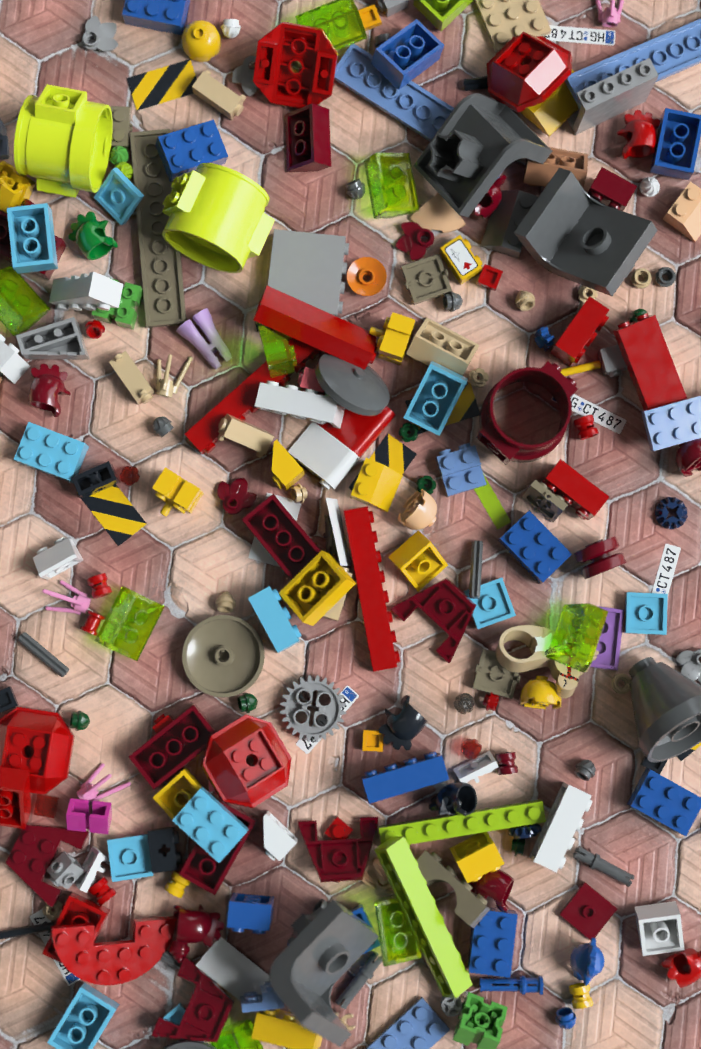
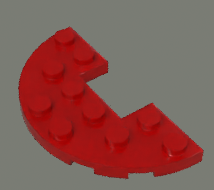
(116, 960)

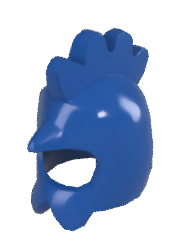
(587, 961)

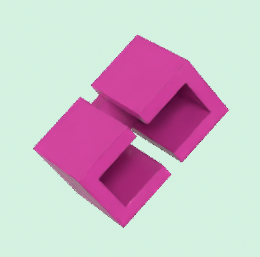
(79, 818)

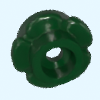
(408, 437)
(426, 480)
(518, 846)

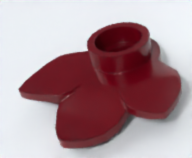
(412, 242)
(237, 493)

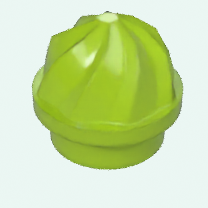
(126, 169)

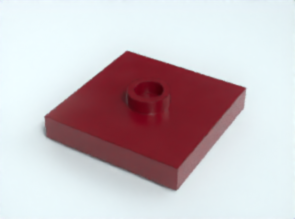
(588, 911)

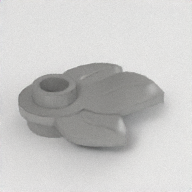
(102, 34)
(245, 76)
(691, 664)

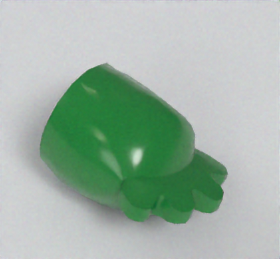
(91, 236)

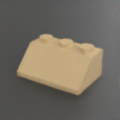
(442, 346)

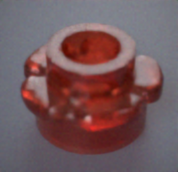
(129, 470)

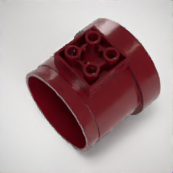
(508, 450)

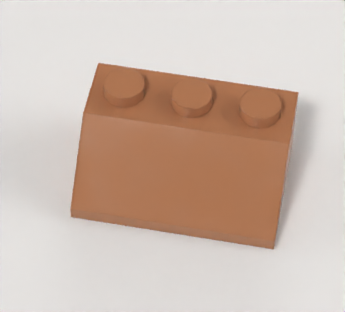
(541, 174)

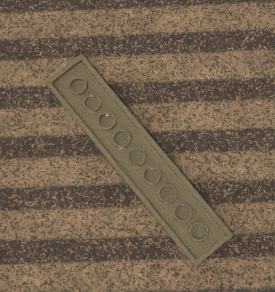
(159, 261)

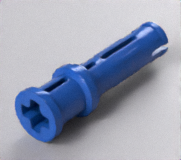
(523, 988)

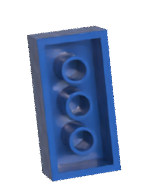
(404, 778)

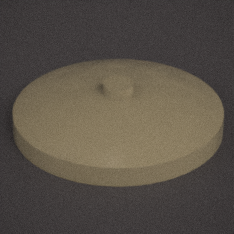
(223, 656)

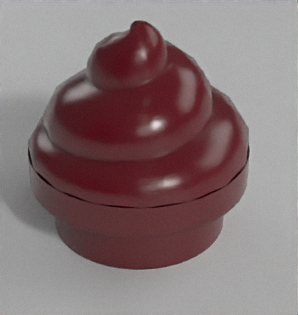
(179, 950)

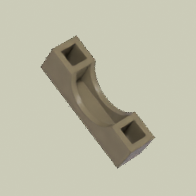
(468, 906)

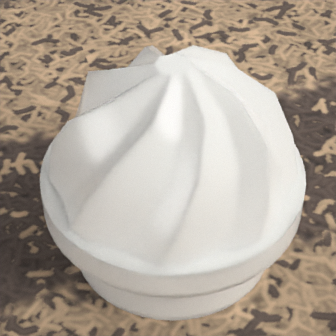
(230, 28)
(649, 187)

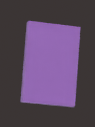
(610, 640)

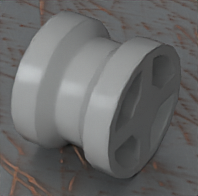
(451, 1008)

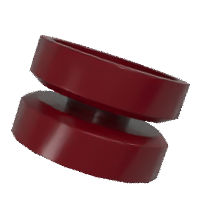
(599, 555)

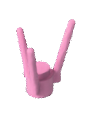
(610, 16)
(79, 603)
(90, 792)

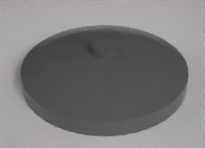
(352, 386)

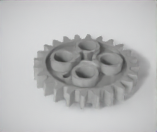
(294, 705)

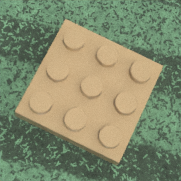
(510, 18)

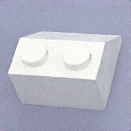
(57, 558)
(277, 837)
(659, 928)

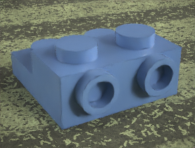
(460, 469)
(258, 1002)

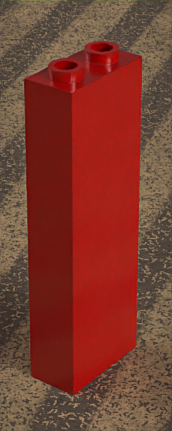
(316, 327)
(649, 362)

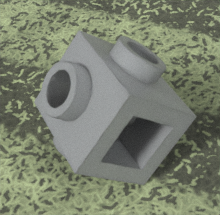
(65, 870)

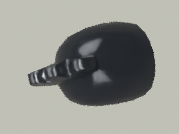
(402, 727)
(455, 800)

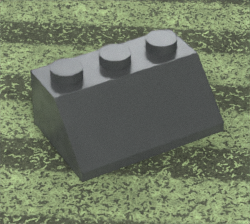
(505, 220)

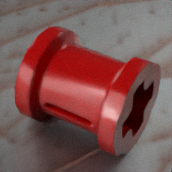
(92, 623)

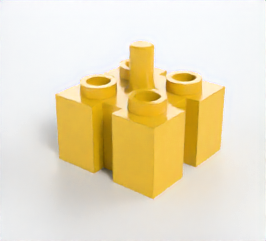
(13, 187)
(394, 337)
(176, 492)

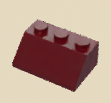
(308, 139)

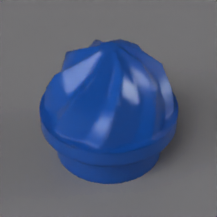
(565, 1018)

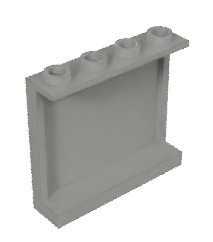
(613, 96)
(309, 268)

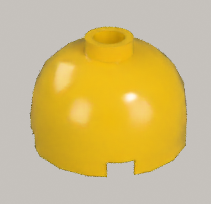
(201, 41)
(540, 694)

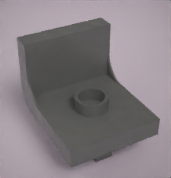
(475, 149)
(583, 237)
(314, 960)

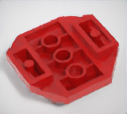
(527, 71)
(284, 83)
(51, 744)
(227, 766)

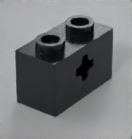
(95, 480)
(157, 839)

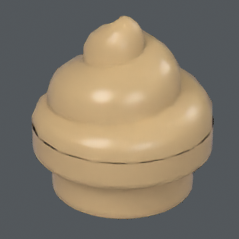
(525, 300)
(225, 603)

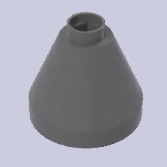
(664, 710)

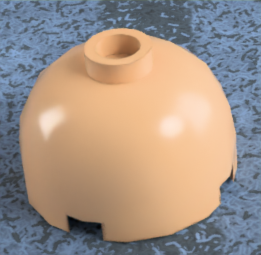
(419, 511)

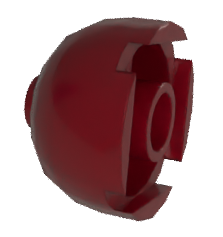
(689, 457)

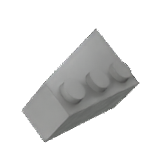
(54, 341)

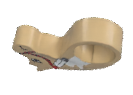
(539, 640)

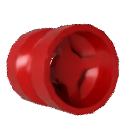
(586, 427)
(101, 590)
(102, 891)

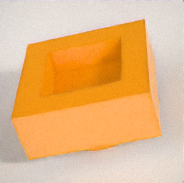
(370, 17)
(372, 741)

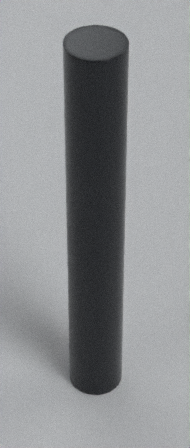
(26, 930)

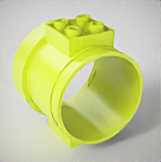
(63, 141)
(217, 217)

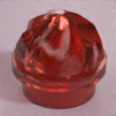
(471, 748)

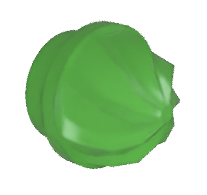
(118, 154)

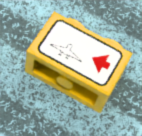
(461, 259)

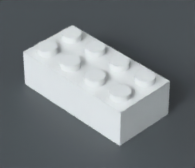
(560, 827)

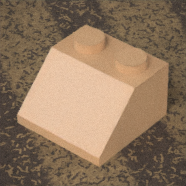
(686, 213)

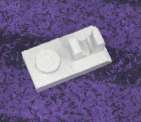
(476, 767)
(91, 866)

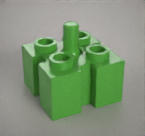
(124, 315)
(480, 1022)

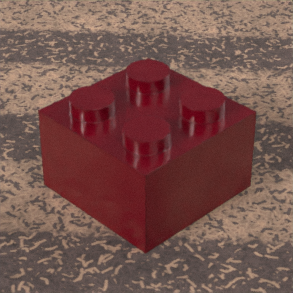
(611, 190)

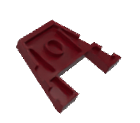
(446, 607)
(35, 853)
(339, 858)
(205, 1012)

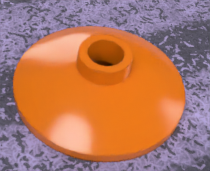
(370, 267)

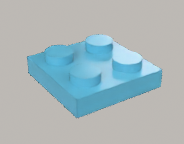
(119, 196)
(492, 605)
(646, 613)
(129, 857)

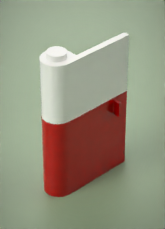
(335, 451)

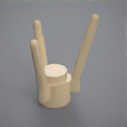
(164, 386)

